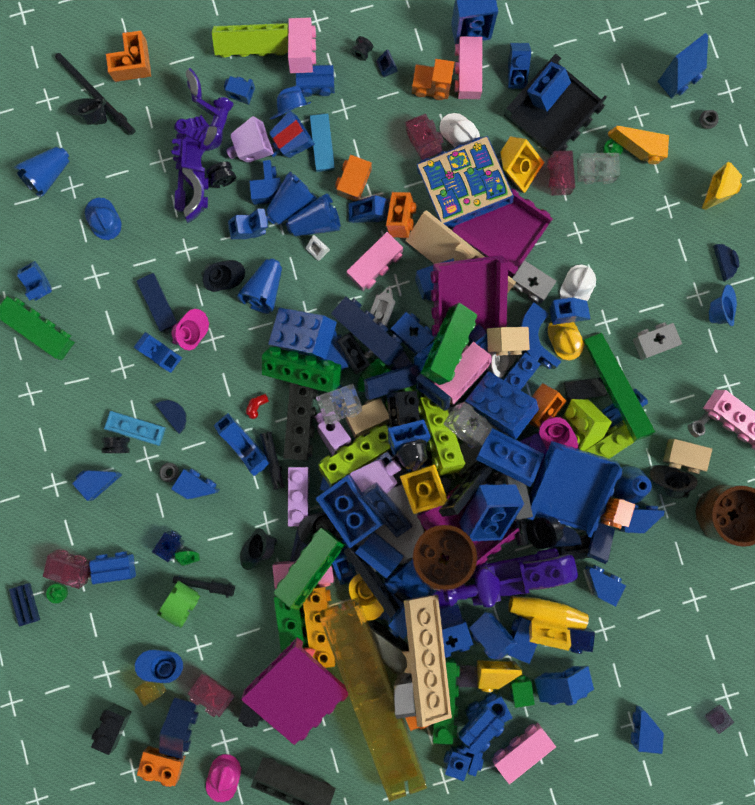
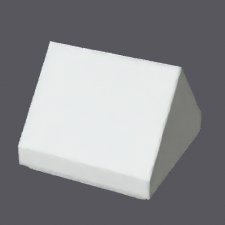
(317, 248)

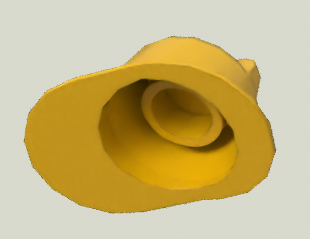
(566, 340)
(369, 603)

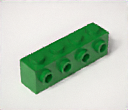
(34, 328)
(449, 344)
(301, 369)
(309, 568)
(290, 624)
(445, 730)

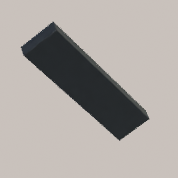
(465, 490)
(373, 582)

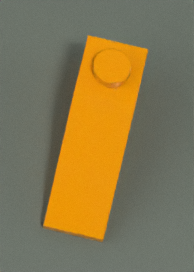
(642, 144)

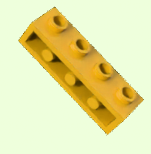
(316, 635)

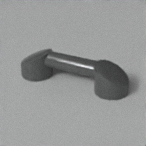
(697, 427)

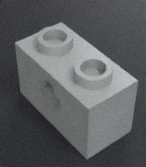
(541, 286)
(667, 337)

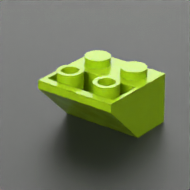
(586, 422)

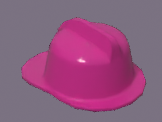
(190, 329)
(558, 431)
(223, 778)

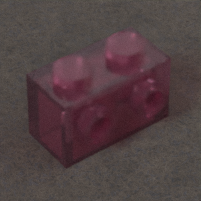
(424, 136)
(561, 173)
(67, 568)
(211, 695)

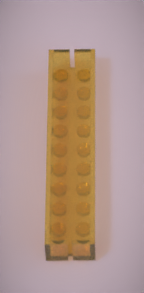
(373, 698)

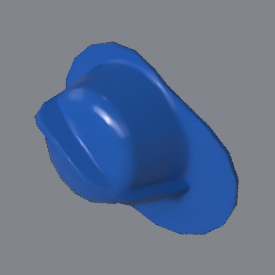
(289, 99)
(103, 218)
(723, 308)
(159, 666)

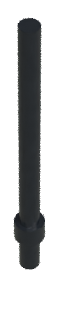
(117, 116)

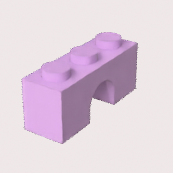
(298, 494)

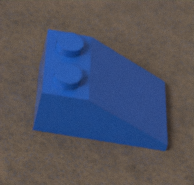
(685, 68)

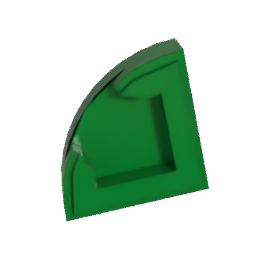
(187, 557)

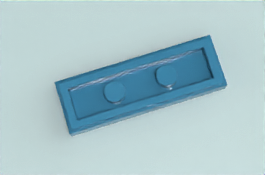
(323, 144)
(134, 428)

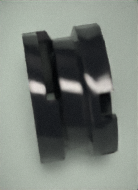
(221, 174)
(115, 445)

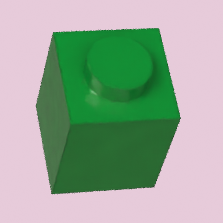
(521, 692)

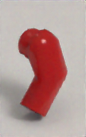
(254, 404)

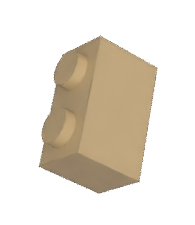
(508, 339)
(372, 415)
(687, 455)

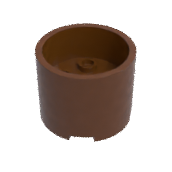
(720, 527)
(451, 543)

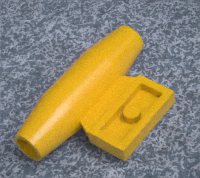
(548, 620)

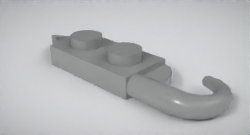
(382, 310)

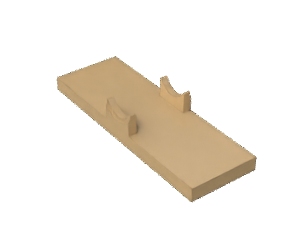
(441, 243)
(427, 660)

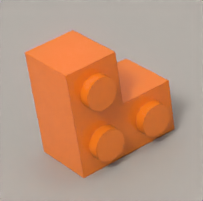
(133, 61)
(433, 80)

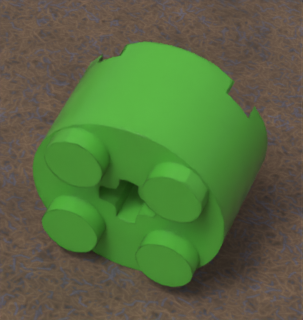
(177, 604)

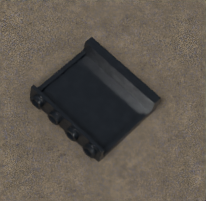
(562, 121)

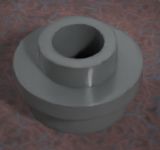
(712, 115)
(163, 472)

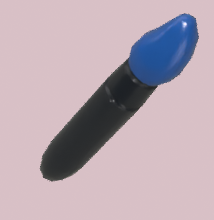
(394, 590)

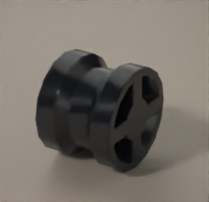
(361, 48)

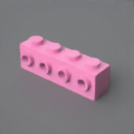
(733, 414)

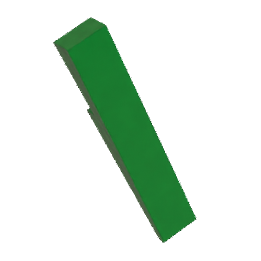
(619, 388)

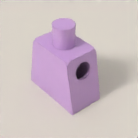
(250, 141)
(333, 439)
(376, 472)

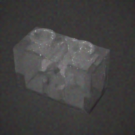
(606, 162)
(345, 397)
(468, 425)

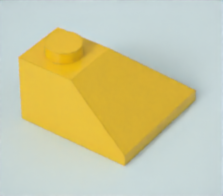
(520, 162)
(723, 185)
(424, 489)
(496, 674)

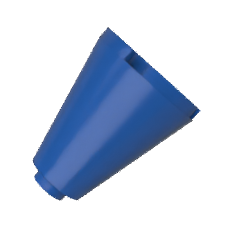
(42, 169)
(289, 199)
(315, 218)
(262, 287)
(632, 485)

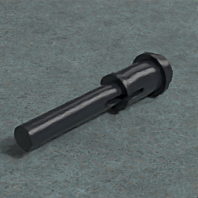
(213, 586)

